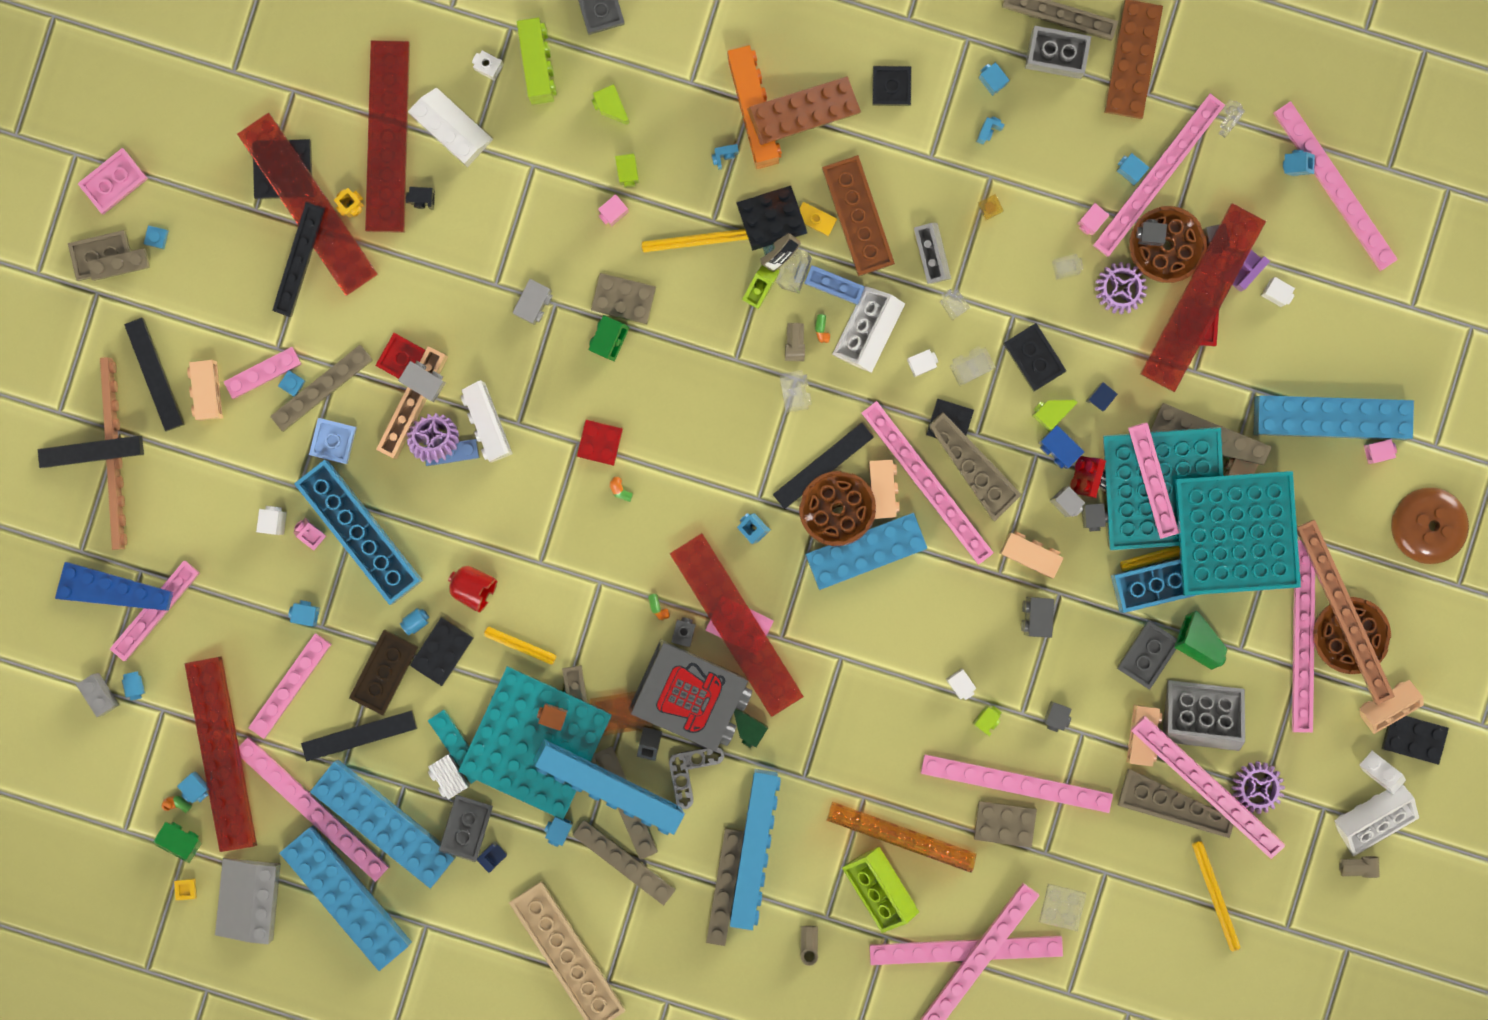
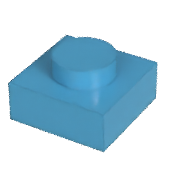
(156, 237)
(291, 383)

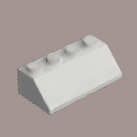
(450, 126)
(868, 329)
(486, 421)
(1376, 819)

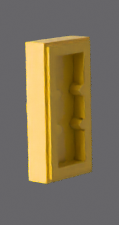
(817, 219)

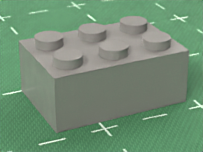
(1058, 52)

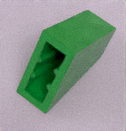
(1201, 642)

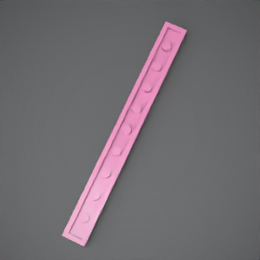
(1159, 175)
(1336, 187)
(927, 483)
(1303, 646)
(1016, 783)
(1207, 787)
(312, 809)
(958, 950)
(981, 954)

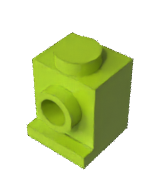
(988, 719)

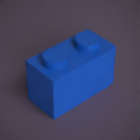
(1060, 447)

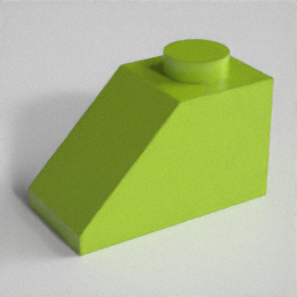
(609, 104)
(627, 170)
(760, 286)
(1052, 412)

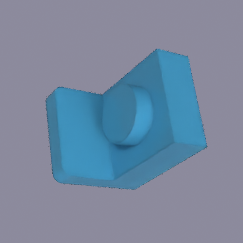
(986, 131)
(727, 152)

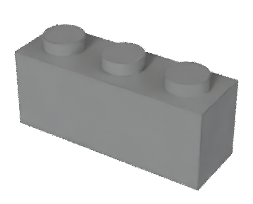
(932, 253)

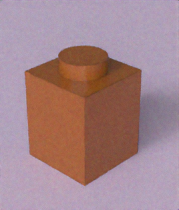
(552, 716)

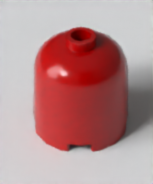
(471, 587)

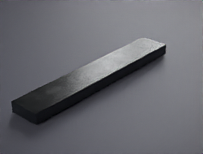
(298, 259)
(154, 374)
(90, 452)
(825, 463)
(359, 735)

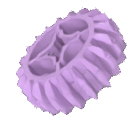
(1134, 278)
(440, 443)
(1265, 782)

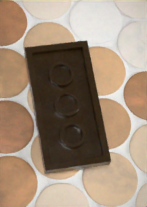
(383, 672)

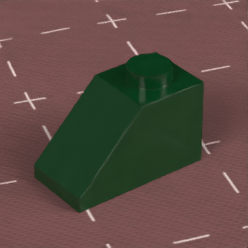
(749, 728)

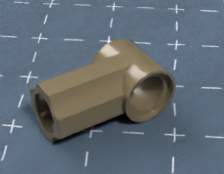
(795, 338)
(1366, 867)
(809, 942)

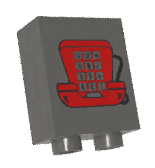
(690, 696)

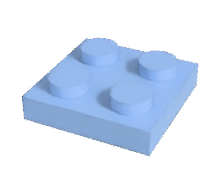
(332, 441)

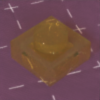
(990, 207)

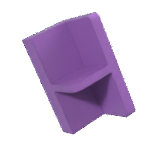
(1251, 268)

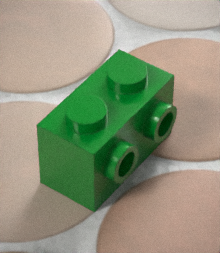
(608, 338)
(177, 842)

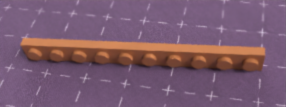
(111, 428)
(1345, 612)

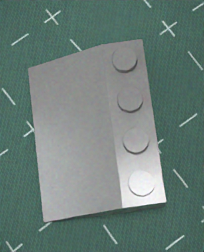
(1205, 715)
(248, 900)

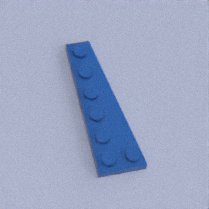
(94, 586)

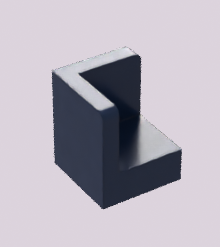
(1102, 396)
(491, 857)

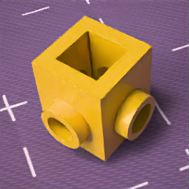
(346, 196)

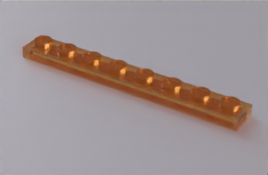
(901, 837)

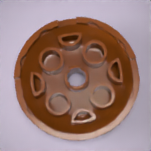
(1186, 242)
(833, 491)
(1412, 522)
(1331, 641)

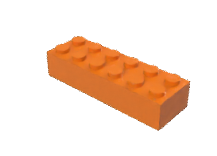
(749, 93)

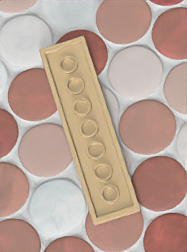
(566, 954)

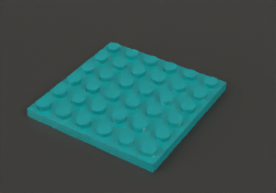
(1180, 456)
(1238, 533)
(511, 736)

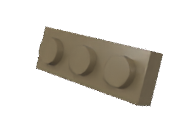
(118, 264)

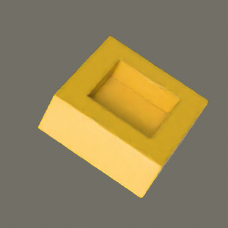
(185, 889)

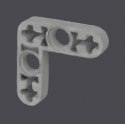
(688, 764)

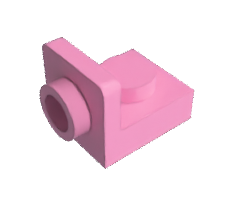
(308, 533)

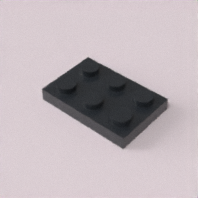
(1034, 357)
(441, 651)
(1416, 739)

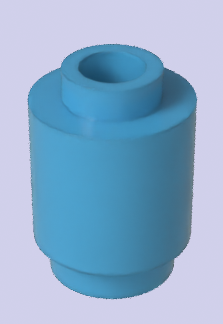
(415, 621)
(133, 686)

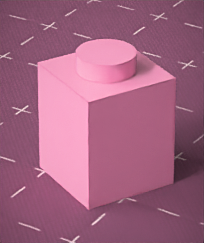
(612, 210)
(1092, 219)
(1380, 451)

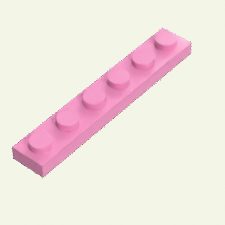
(1153, 480)
(149, 618)
(289, 686)

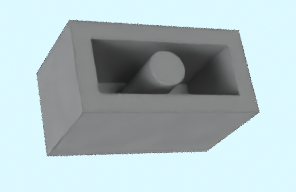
(532, 302)
(422, 381)
(1068, 502)
(97, 694)

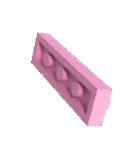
(262, 373)

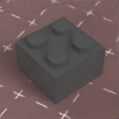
(1038, 617)

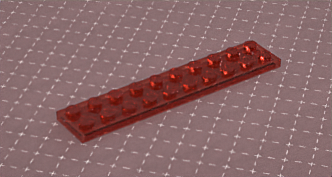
(387, 136)
(295, 188)
(1202, 297)
(736, 625)
(220, 754)

